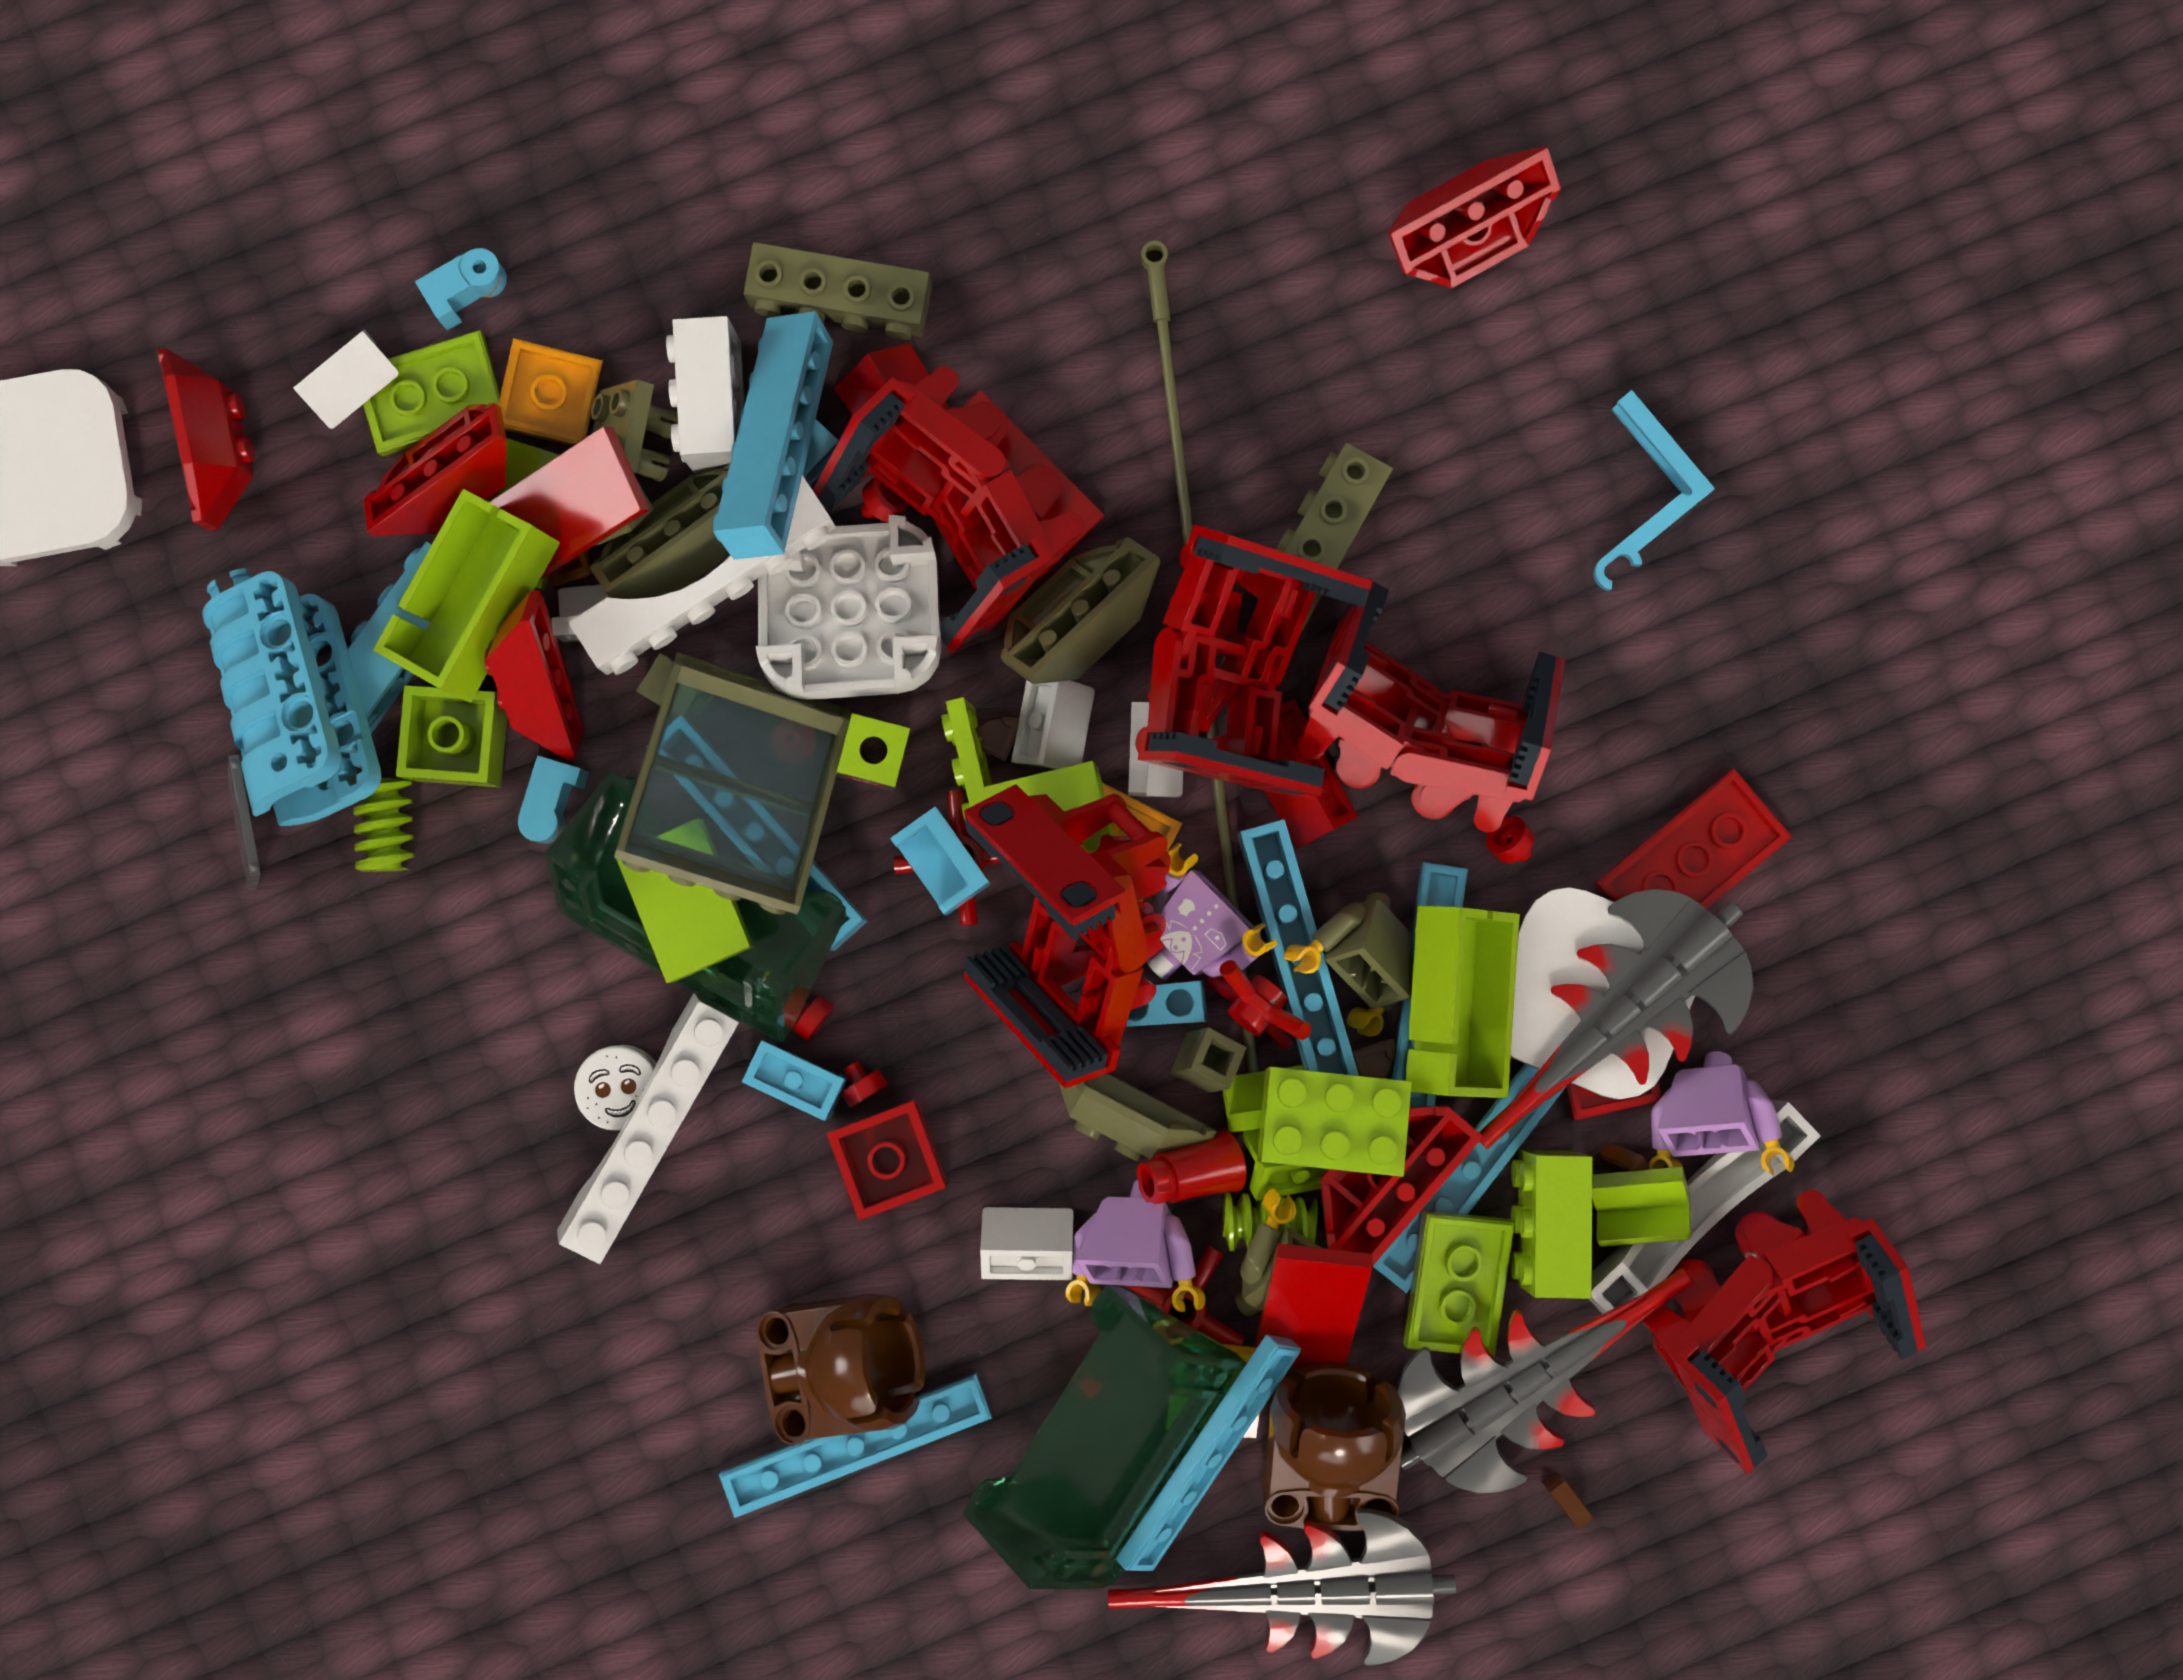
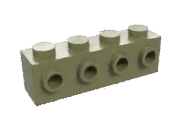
(838, 290)
(1337, 509)

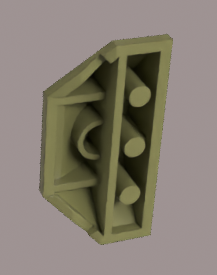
(669, 545)
(1080, 612)
(1131, 1118)

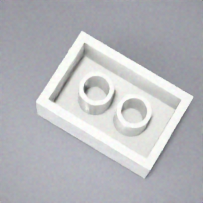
(705, 390)

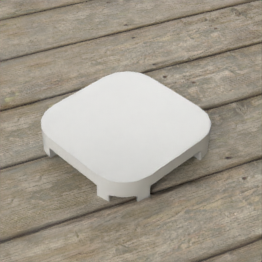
(62, 466)
(853, 614)
(1548, 957)

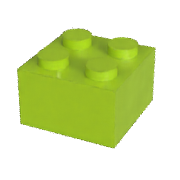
(451, 738)

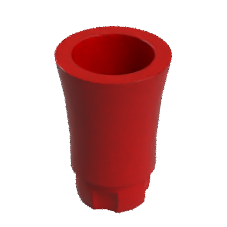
(1194, 1171)

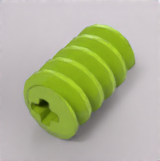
(383, 828)
(1243, 1219)

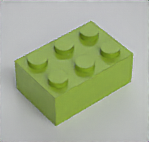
(1334, 1121)
(1553, 1223)

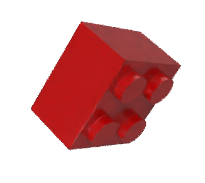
(888, 1159)

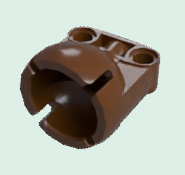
(840, 1366)
(1332, 1447)

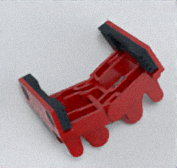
(976, 503)
(1192, 690)
(1418, 726)
(1073, 897)
(1774, 1299)

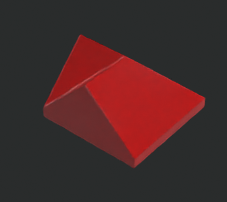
(876, 371)

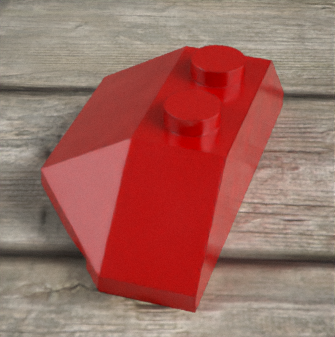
(1475, 218)
(208, 438)
(429, 476)
(534, 679)
(1373, 1209)

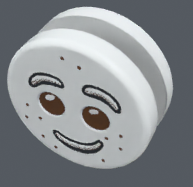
(612, 1084)

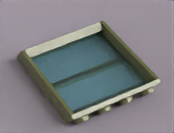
(734, 786)

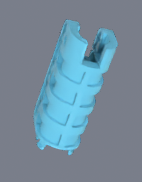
(283, 701)

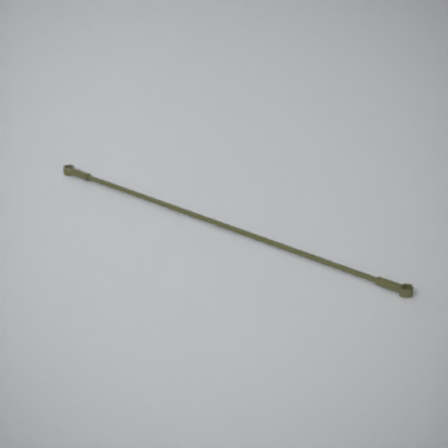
(1162, 316)

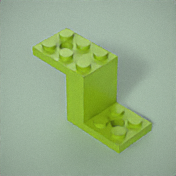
(1065, 786)

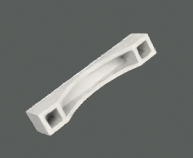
(624, 628)
(631, 1160)
(1714, 1192)

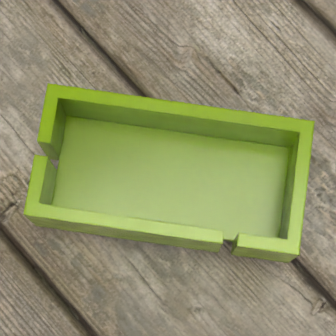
(466, 590)
(1462, 1001)

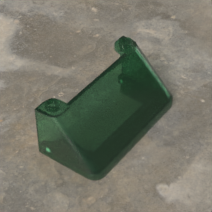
(758, 986)
(1105, 1446)

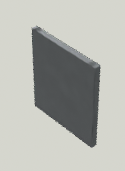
(243, 823)

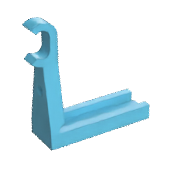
(1673, 463)

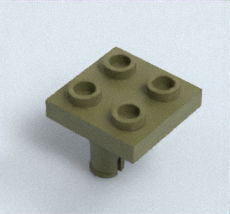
(631, 414)

